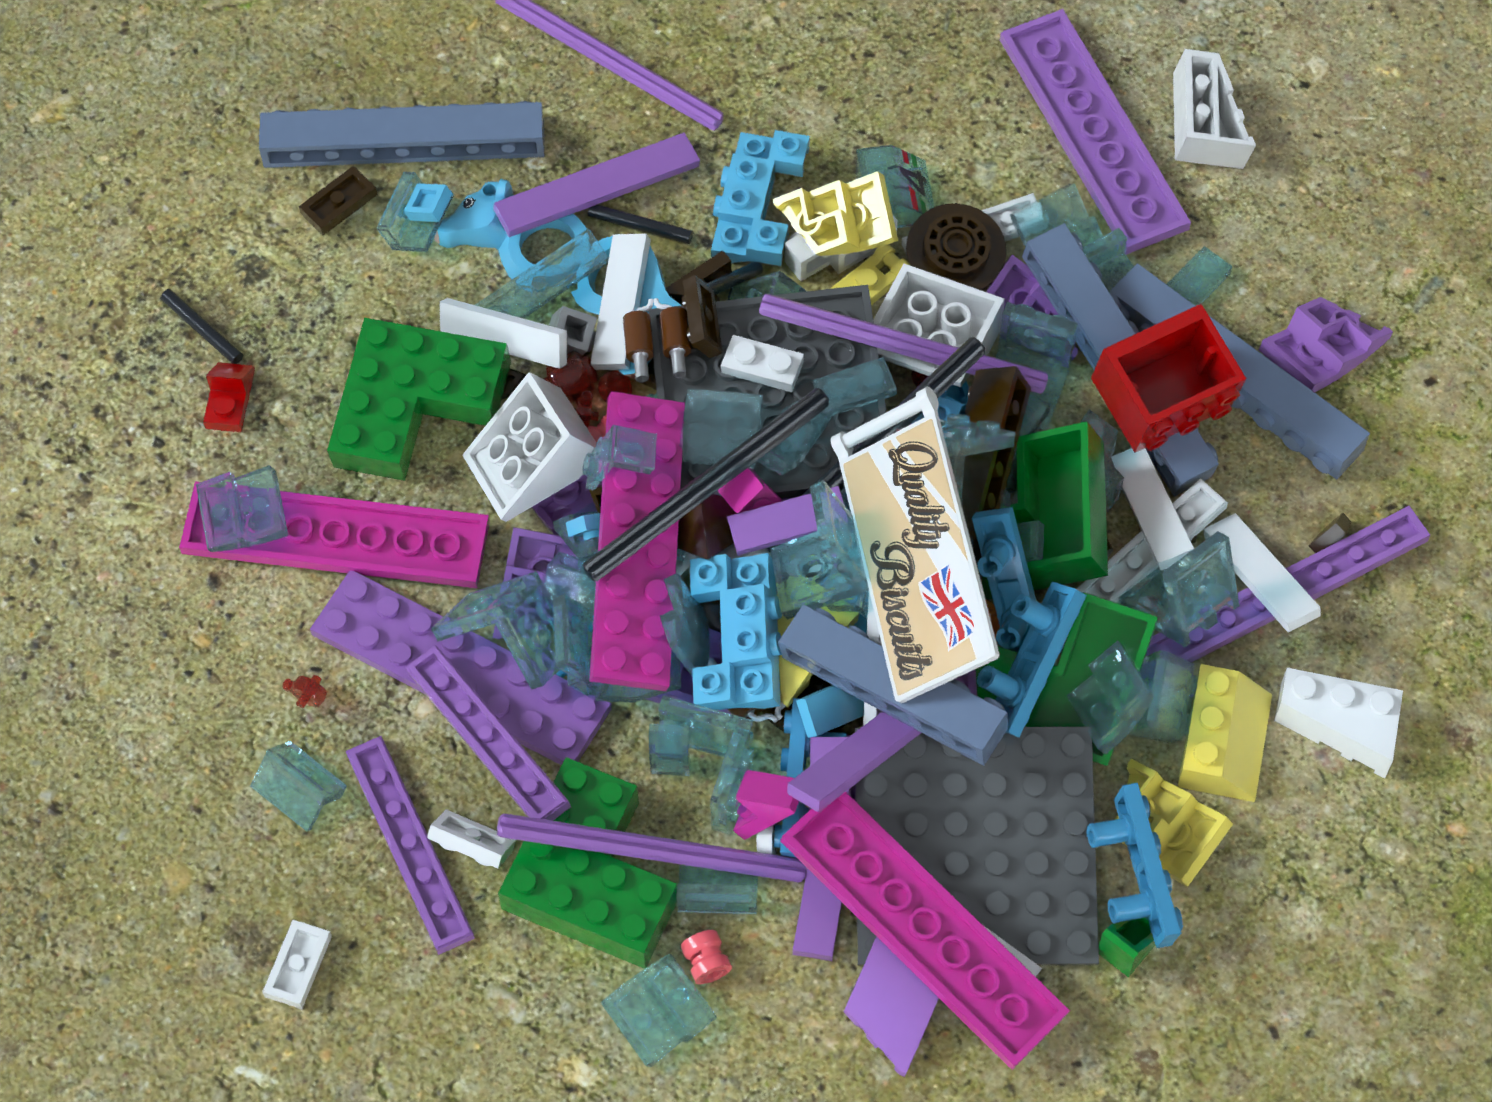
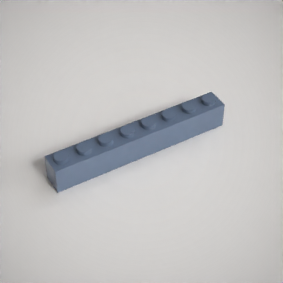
(401, 134)
(1080, 295)
(1269, 393)

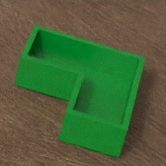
(400, 377)
(1065, 490)
(1093, 631)
(590, 891)

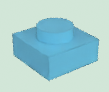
(428, 202)
(584, 526)

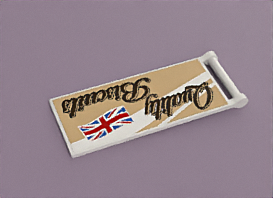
(916, 550)

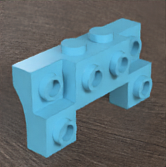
(747, 194)
(748, 632)

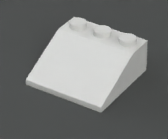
(939, 312)
(529, 448)

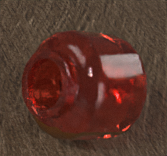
(574, 376)

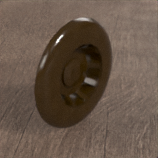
(957, 244)

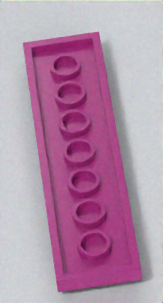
(362, 538)
(629, 600)
(926, 928)

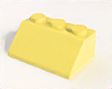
(1225, 734)

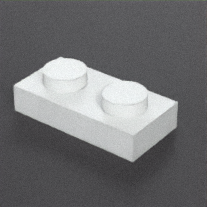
(762, 363)
(471, 839)
(297, 964)

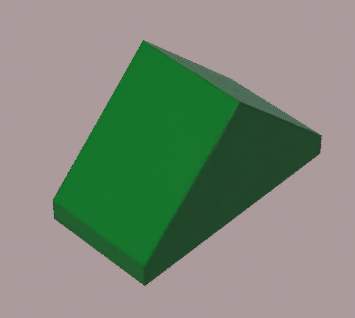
(1126, 944)

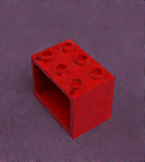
(1168, 379)

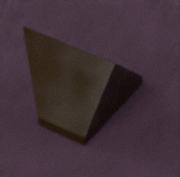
(706, 528)

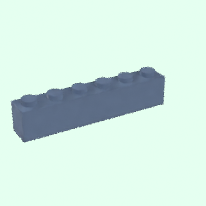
(860, 668)

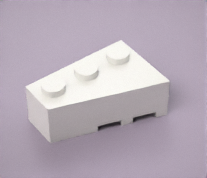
(1205, 114)
(1342, 714)

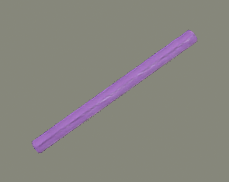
(615, 62)
(883, 337)
(650, 847)

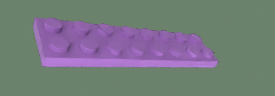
(1094, 131)
(395, 631)

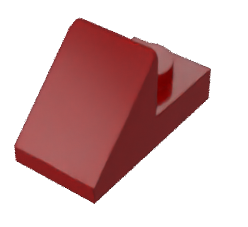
(228, 396)

